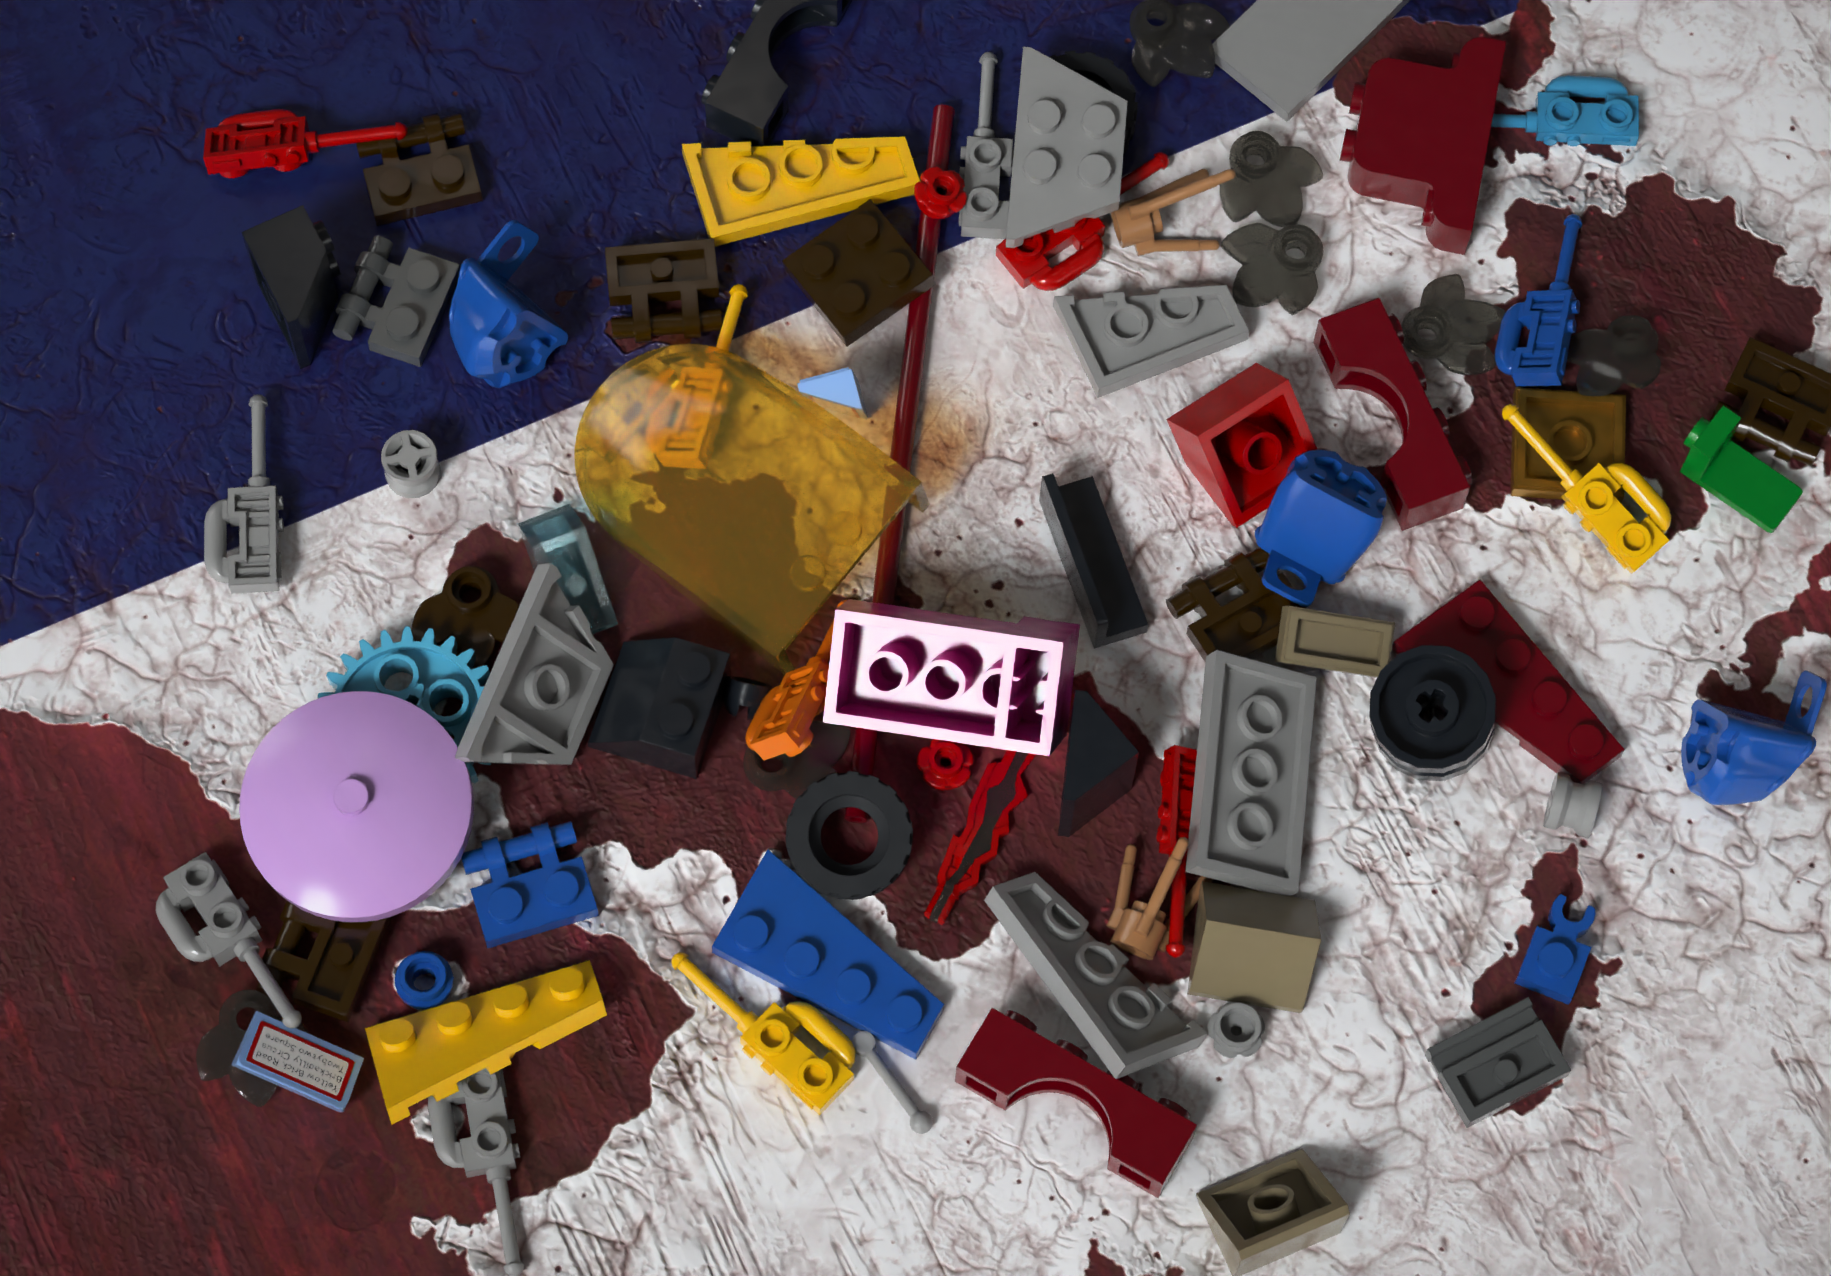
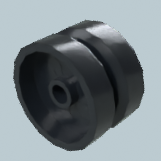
(1428, 679)

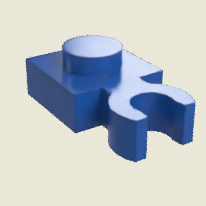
(1555, 957)

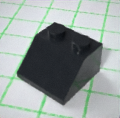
(296, 276)
(662, 704)

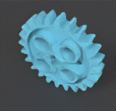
(435, 675)

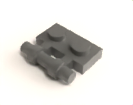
(412, 307)

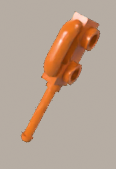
(789, 709)

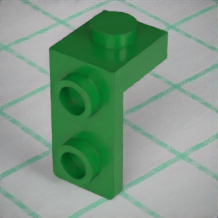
(1736, 474)

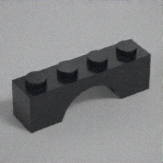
(749, 95)

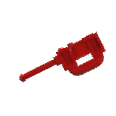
(276, 140)
(1030, 261)
(1175, 817)

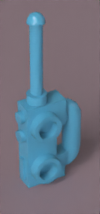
(1575, 123)

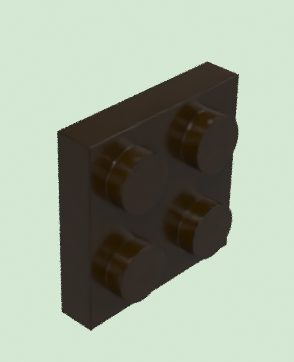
(858, 272)

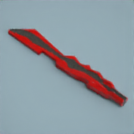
(987, 821)

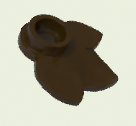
(472, 624)

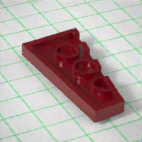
(1529, 691)

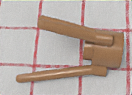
(1140, 217)
(1142, 927)

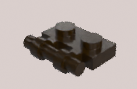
(423, 182)
(663, 274)
(1787, 388)
(1241, 626)
(336, 965)

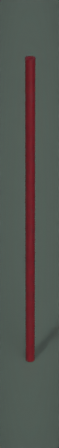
(906, 418)

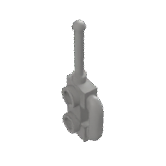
(985, 162)
(256, 513)
(227, 930)
(488, 1148)

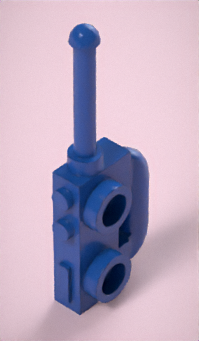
(1550, 321)

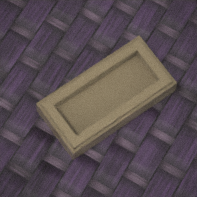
(1334, 641)

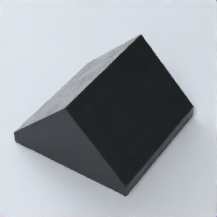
(1097, 765)

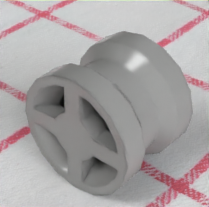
(408, 450)
(1572, 805)

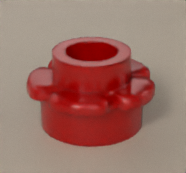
(938, 205)
(945, 777)

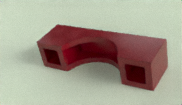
(1367, 355)
(1015, 1062)

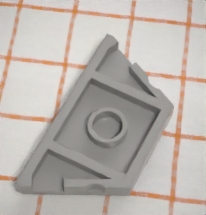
(1063, 149)
(539, 684)

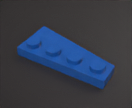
(816, 954)

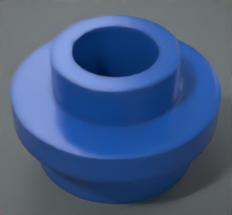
(424, 963)

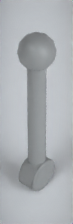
(865, 1046)

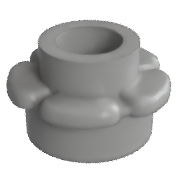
(1236, 1015)

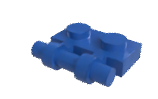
(532, 900)

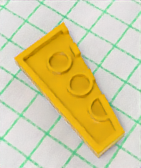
(776, 187)
(450, 1042)

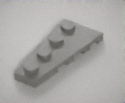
(1106, 1002)

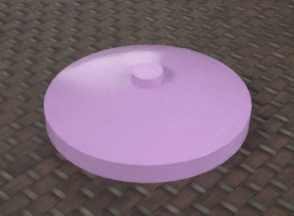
(356, 806)

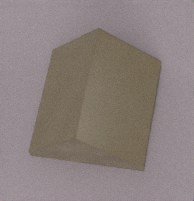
(1253, 947)
(1272, 1212)

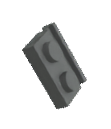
(1497, 1062)

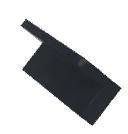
(1092, 560)

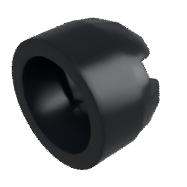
(744, 692)

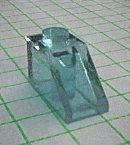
(563, 541)

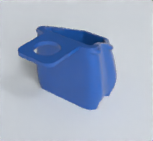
(494, 323)
(1319, 522)
(1744, 755)

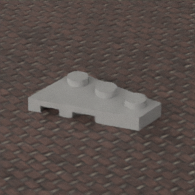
(1146, 335)

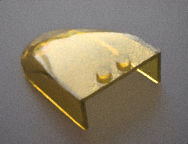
(735, 488)

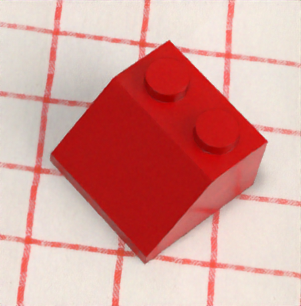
(1243, 440)

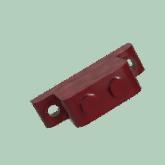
(1426, 137)

